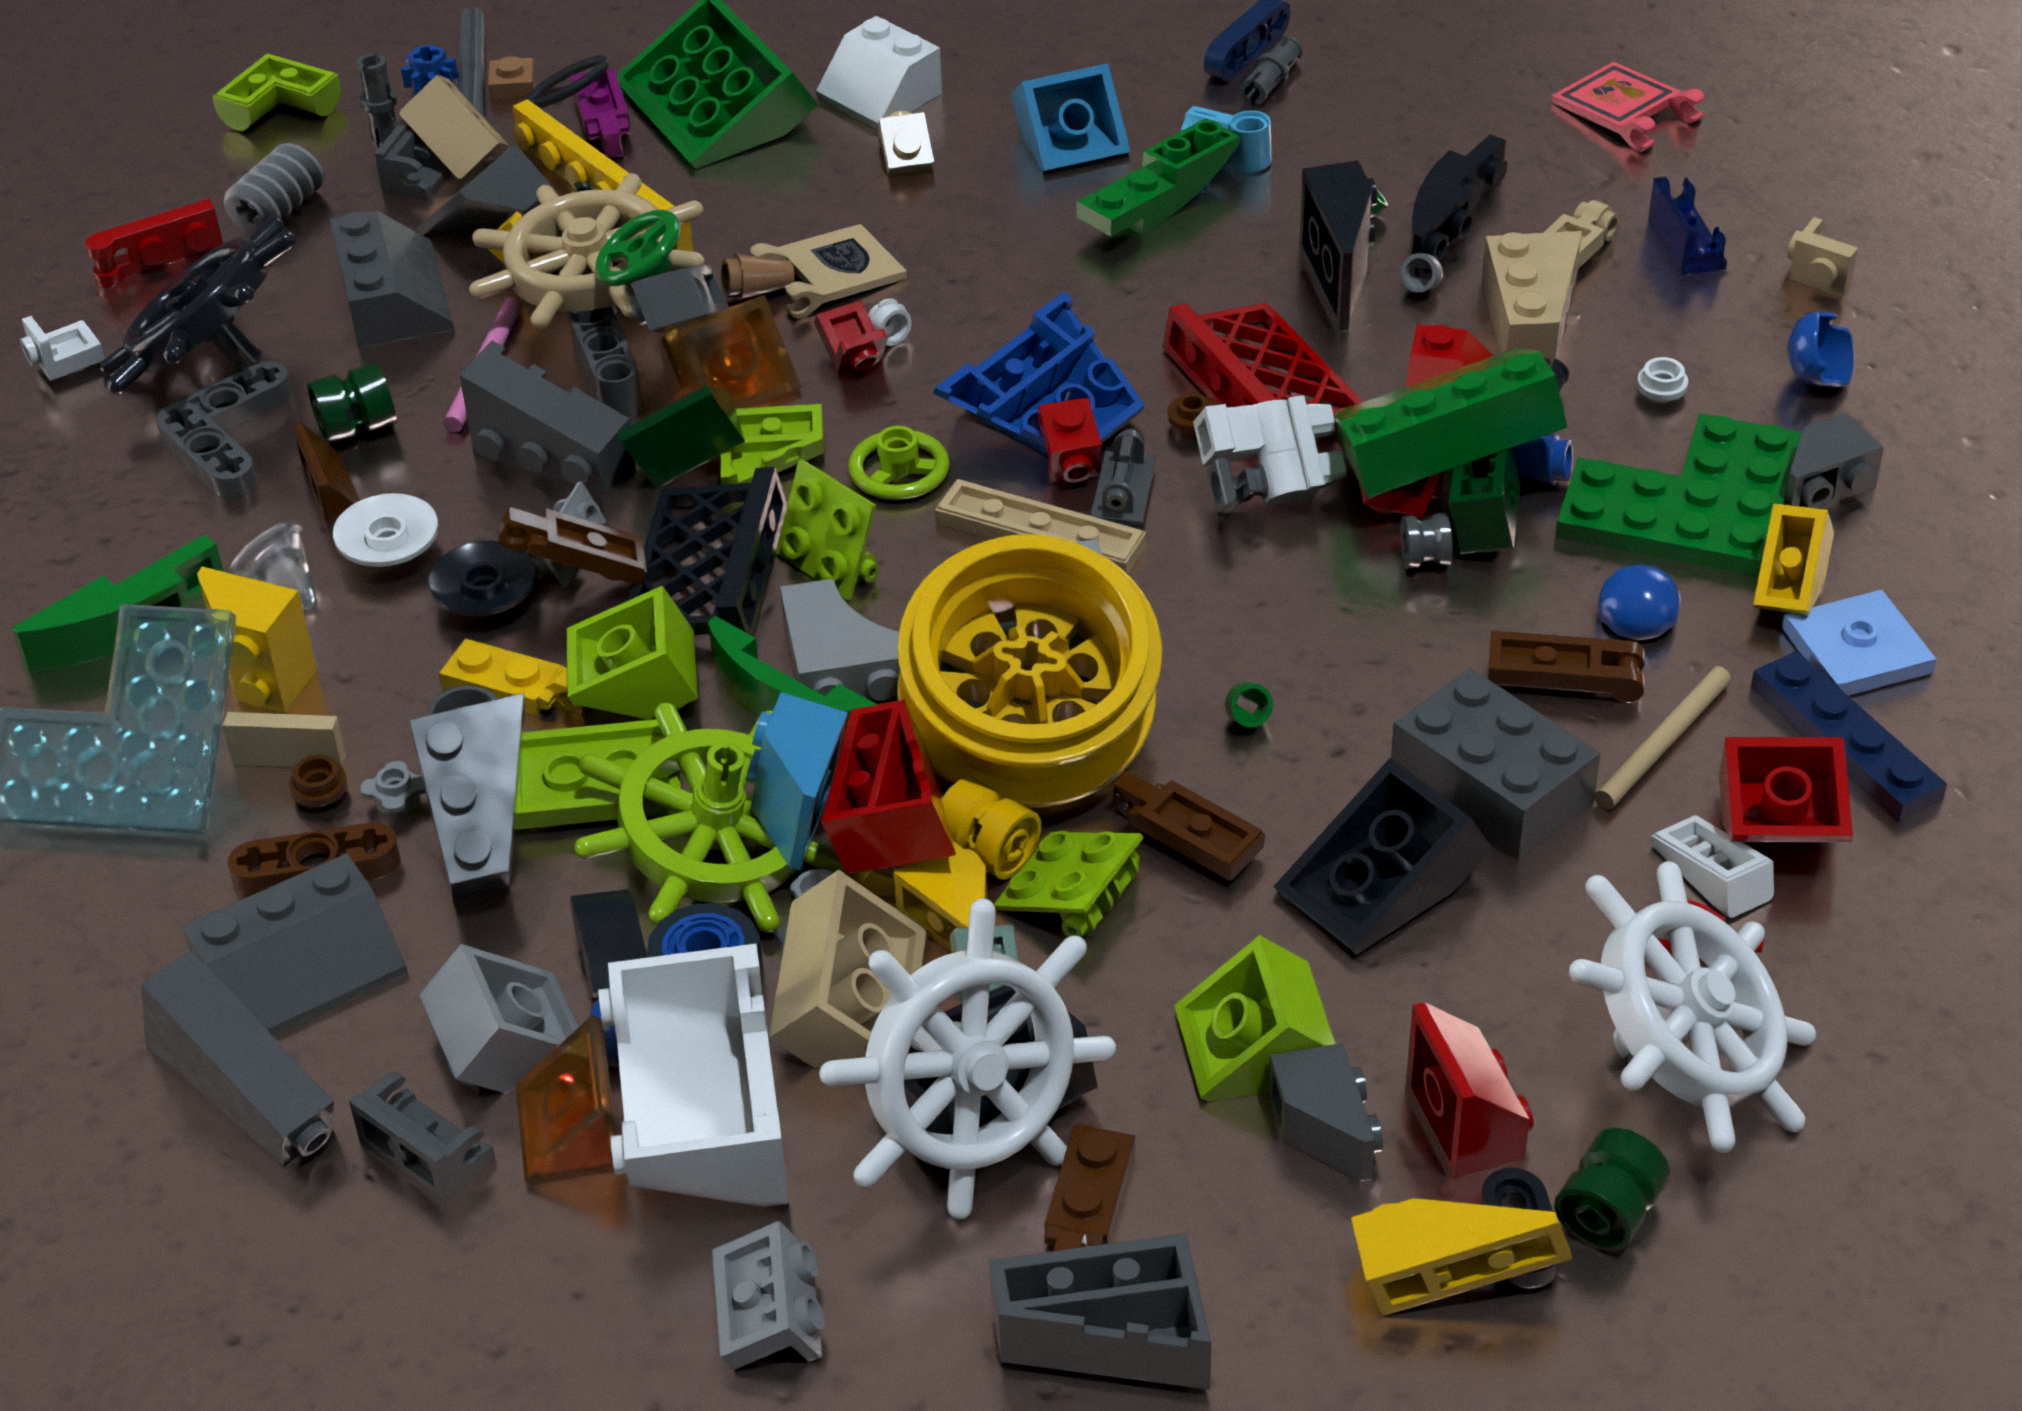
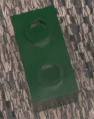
(1485, 502)

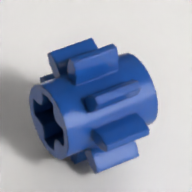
(424, 65)

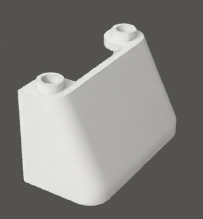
(696, 1076)

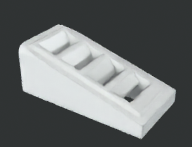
(1723, 871)

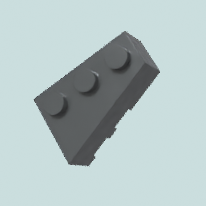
(1105, 1311)

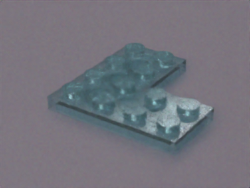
(152, 749)

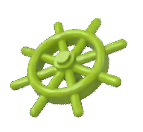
(712, 815)

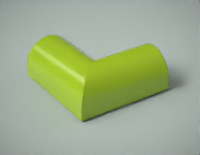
(276, 82)

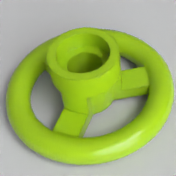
(898, 458)

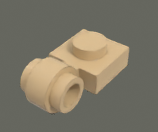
(1595, 221)

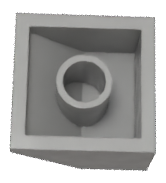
(495, 1017)

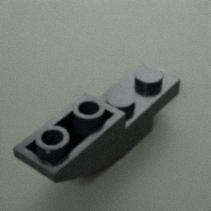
(1450, 192)

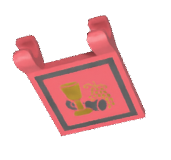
(1626, 101)

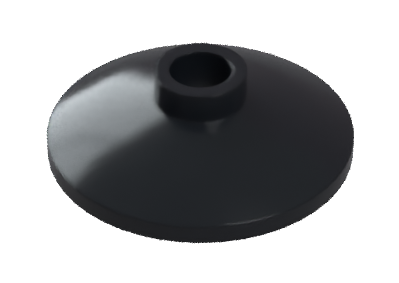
(481, 579)

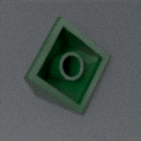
(684, 434)

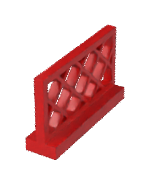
(1225, 379)

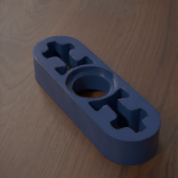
(1247, 39)

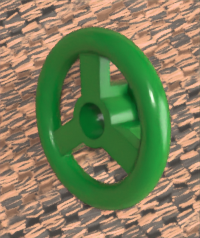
(643, 253)

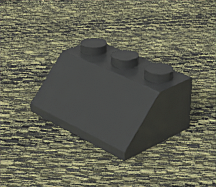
(389, 279)
(300, 945)

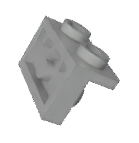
(767, 1296)

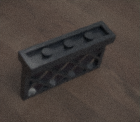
(744, 559)

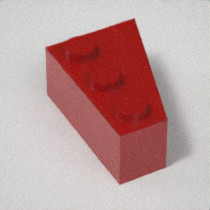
(885, 794)

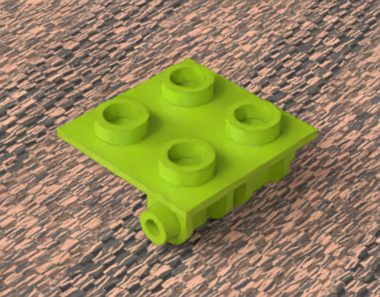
(827, 530)
(1074, 877)

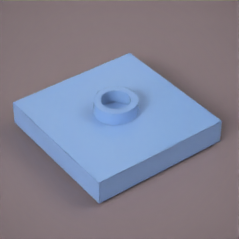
(1860, 642)

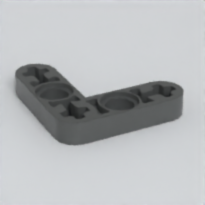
(254, 393)

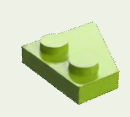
(773, 439)

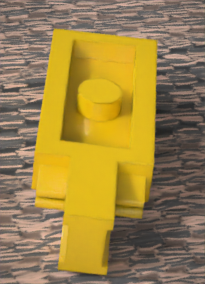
(509, 675)

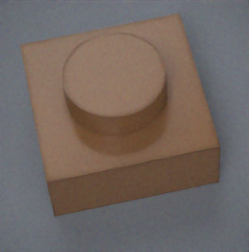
(511, 77)

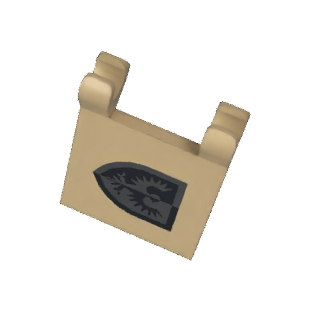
(833, 267)

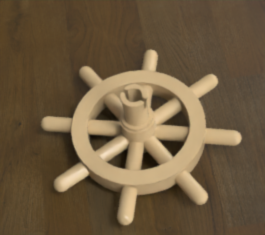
(586, 225)

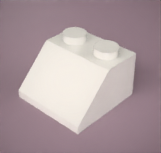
(881, 72)

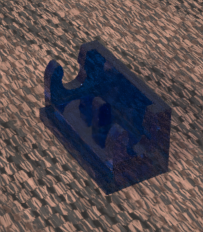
(1684, 231)

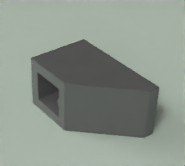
(1833, 463)
(1323, 1109)

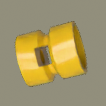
(991, 826)

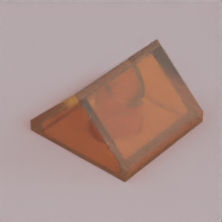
(569, 1110)

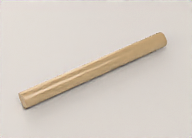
(1662, 738)

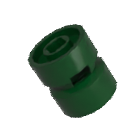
(351, 403)
(1612, 1189)

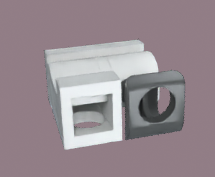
(1282, 441)

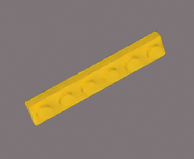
(578, 160)

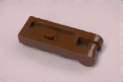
(1567, 663)

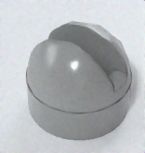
(1421, 284)

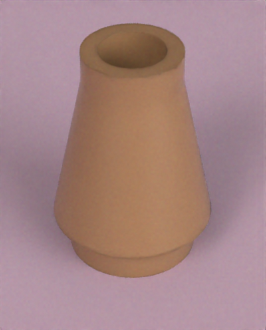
(754, 276)

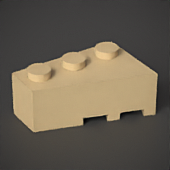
(1530, 288)

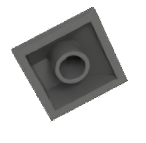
(489, 197)

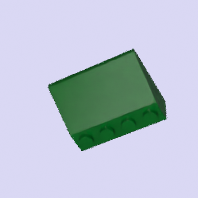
(715, 86)
(1450, 420)

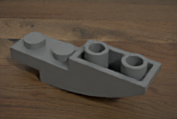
(676, 298)

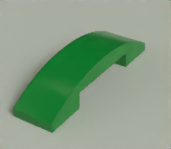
(759, 684)

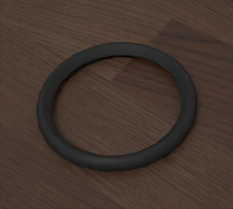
(601, 65)

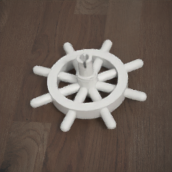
(1693, 1004)
(968, 1059)

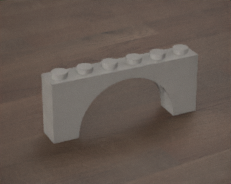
(839, 646)

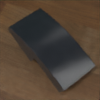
(606, 933)

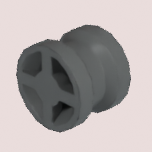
(1426, 540)

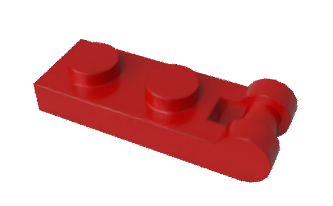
(153, 242)

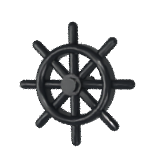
(200, 308)

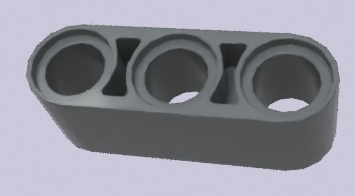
(606, 360)

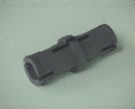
(1271, 70)
(377, 96)

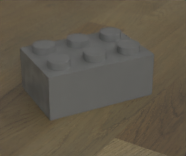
(1497, 761)

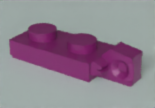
(604, 111)

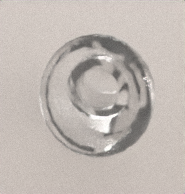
(278, 559)

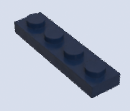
(1871, 752)

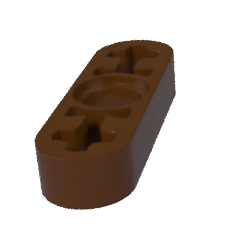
(293, 848)

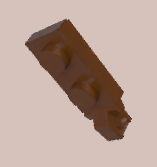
(575, 543)
(1188, 824)
(1089, 1188)

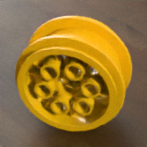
(1051, 591)

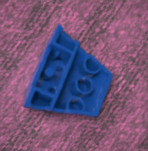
(1044, 366)

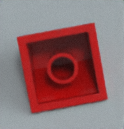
(1785, 789)
(1464, 1094)

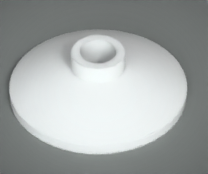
(385, 530)

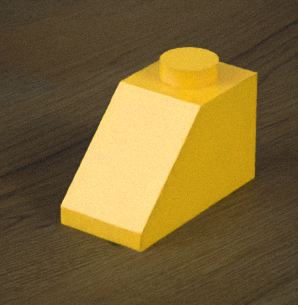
(1794, 559)
(941, 892)

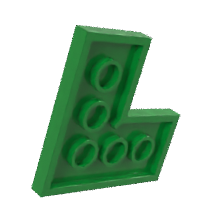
(1706, 516)

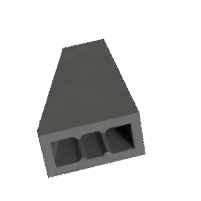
(233, 1060)

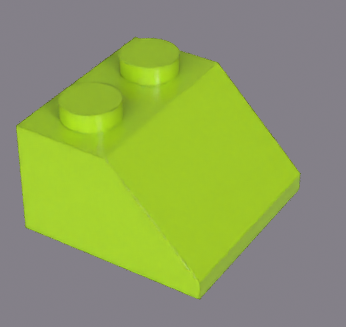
(633, 657)
(1246, 1011)

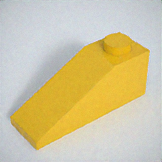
(1443, 1248)

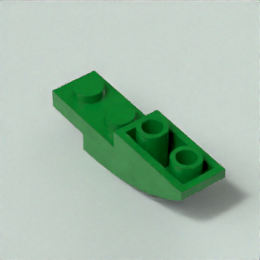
(1167, 181)
(86, 621)

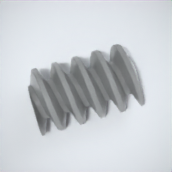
(273, 187)

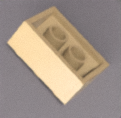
(824, 983)

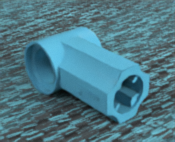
(1254, 131)

